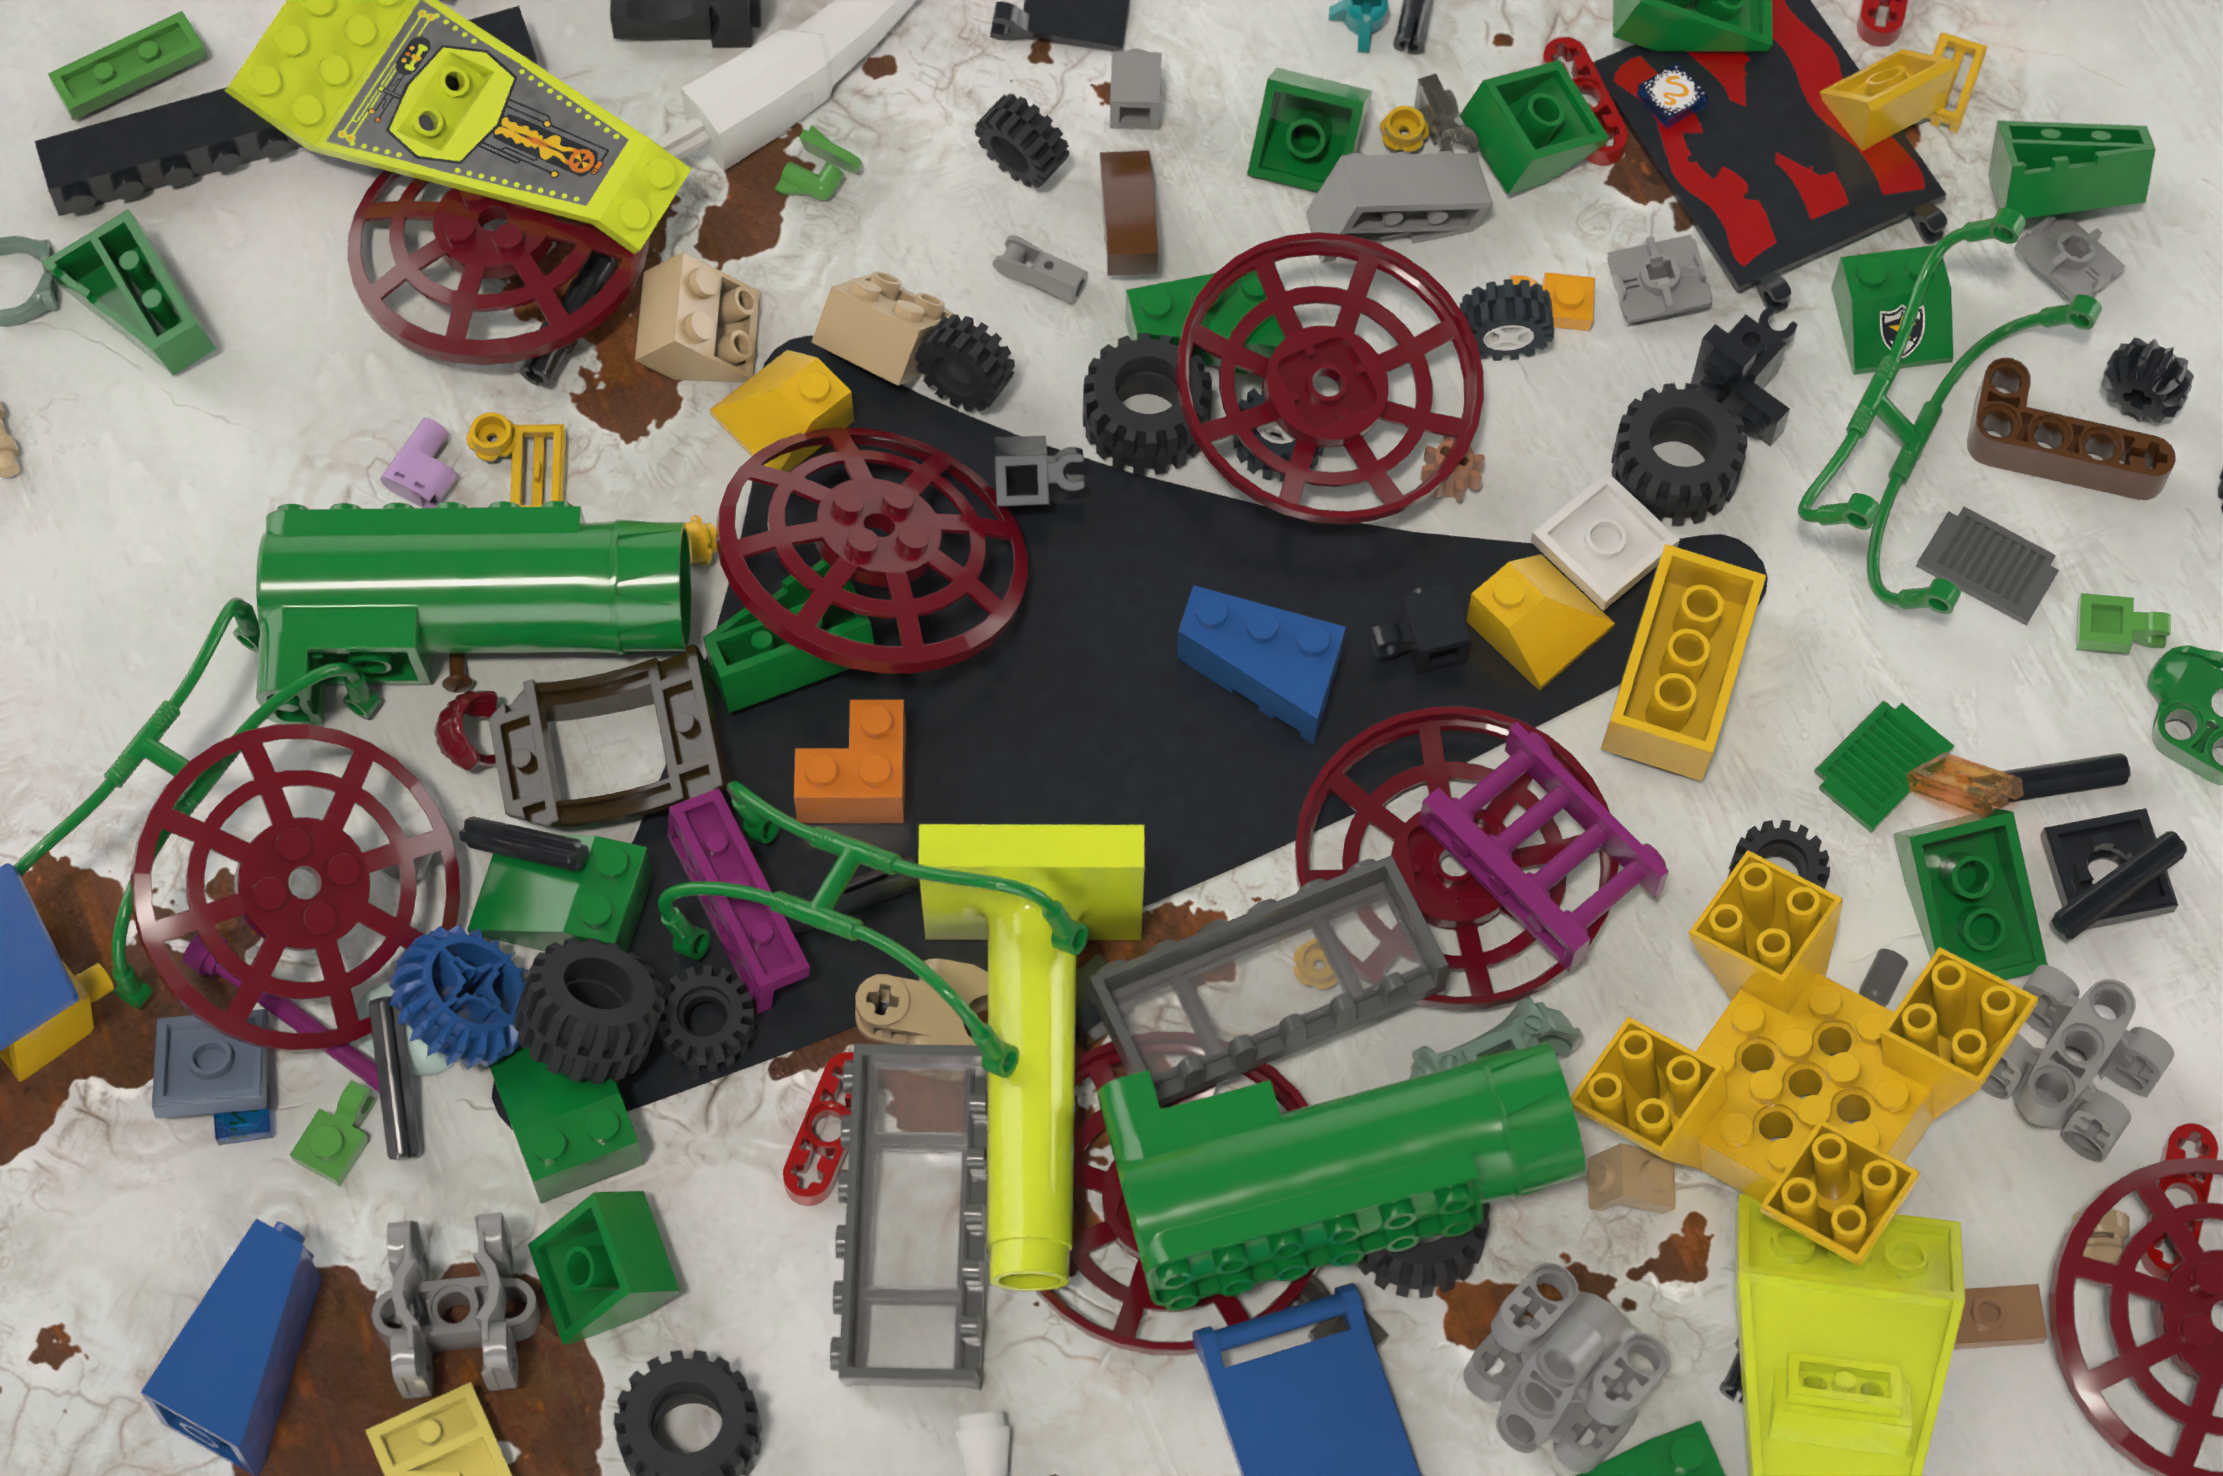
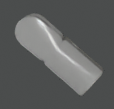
(1046, 272)

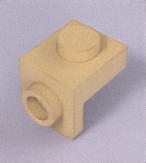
(1630, 1178)

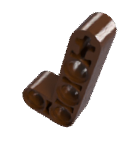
(2145, 456)

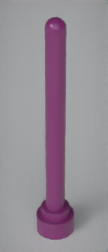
(201, 961)

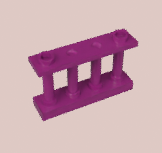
(1528, 894)

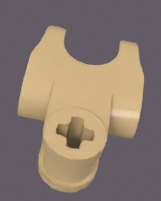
(916, 1009)

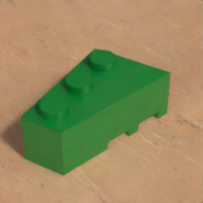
(2069, 166)
(132, 290)
(1166, 305)
(758, 664)

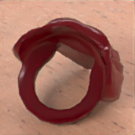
(450, 729)

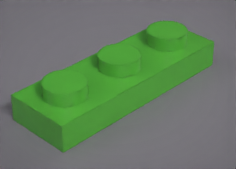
(127, 65)

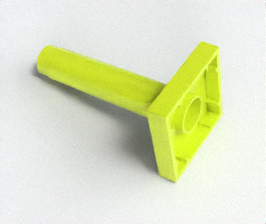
(1032, 1006)

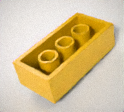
(1683, 662)

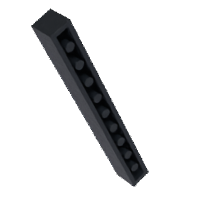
(188, 139)

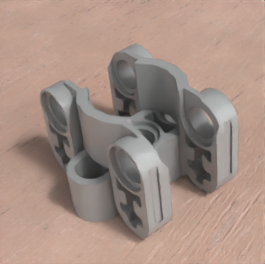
(2131, 1059)
(429, 1301)
(1564, 1370)

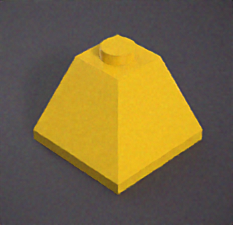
(782, 400)
(1536, 618)

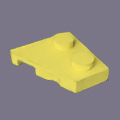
(439, 1439)

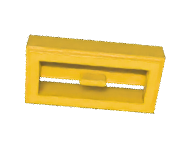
(1961, 46)
(539, 432)

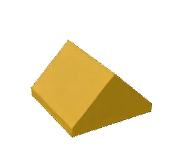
(1889, 95)

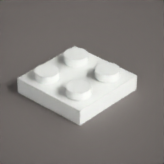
(1604, 540)

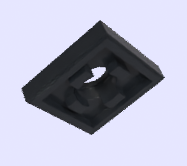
(2110, 837)

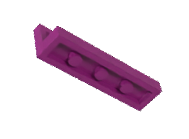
(750, 932)

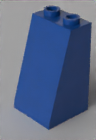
(239, 1348)

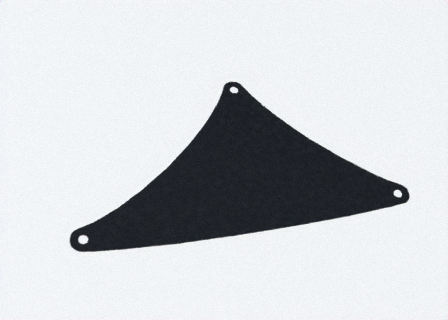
(1085, 699)

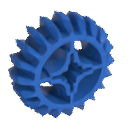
(459, 996)

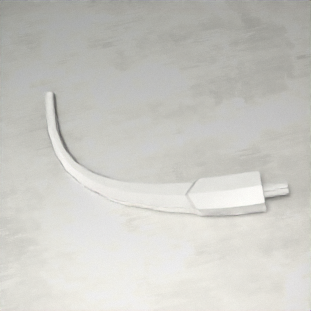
(778, 80)

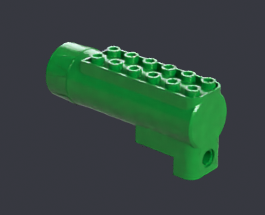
(457, 579)
(1252, 1194)

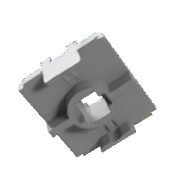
(2069, 256)
(1673, 257)

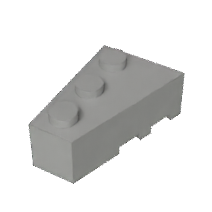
(1401, 197)

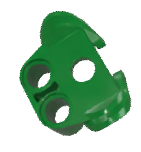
(2185, 686)

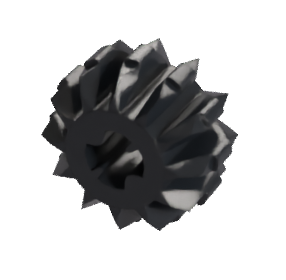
(2147, 380)

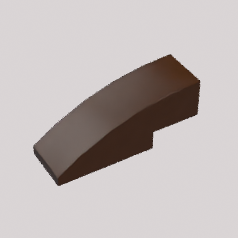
(1129, 213)

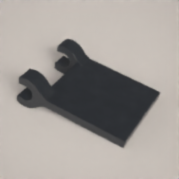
(1074, 22)

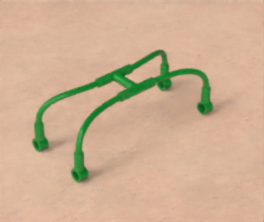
(1863, 510)
(147, 746)
(763, 824)

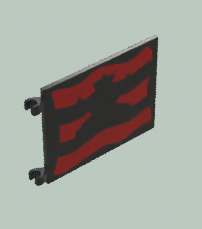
(1767, 160)

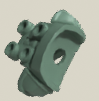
(1524, 1027)

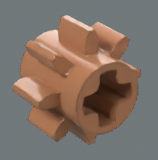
(1463, 476)

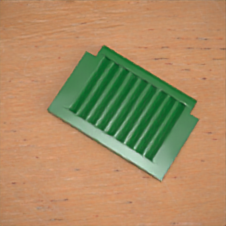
(1872, 763)

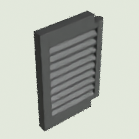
(1990, 563)

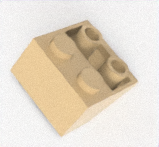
(697, 322)
(878, 325)

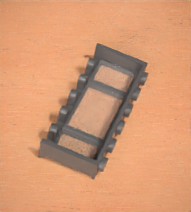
(1270, 980)
(912, 1217)

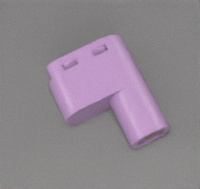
(414, 470)

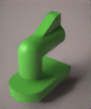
(800, 181)

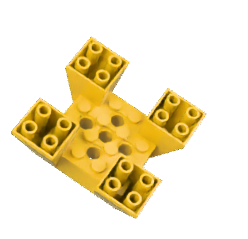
(1894, 1071)

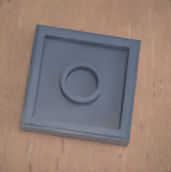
(206, 1071)

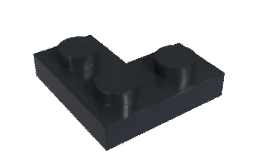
(1725, 368)

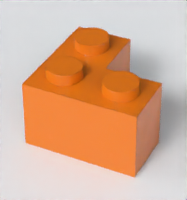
(856, 781)

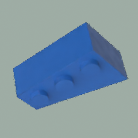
(1264, 654)

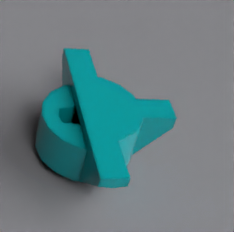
(1361, 18)

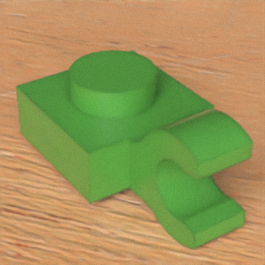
(2112, 625)
(334, 1142)

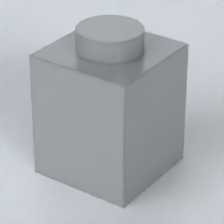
(1135, 89)

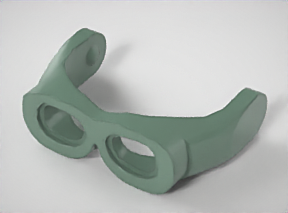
(46, 293)

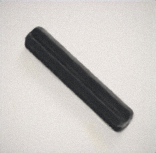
(2072, 775)
(524, 843)
(2119, 885)
(394, 1080)

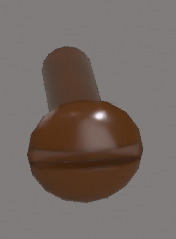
(457, 681)

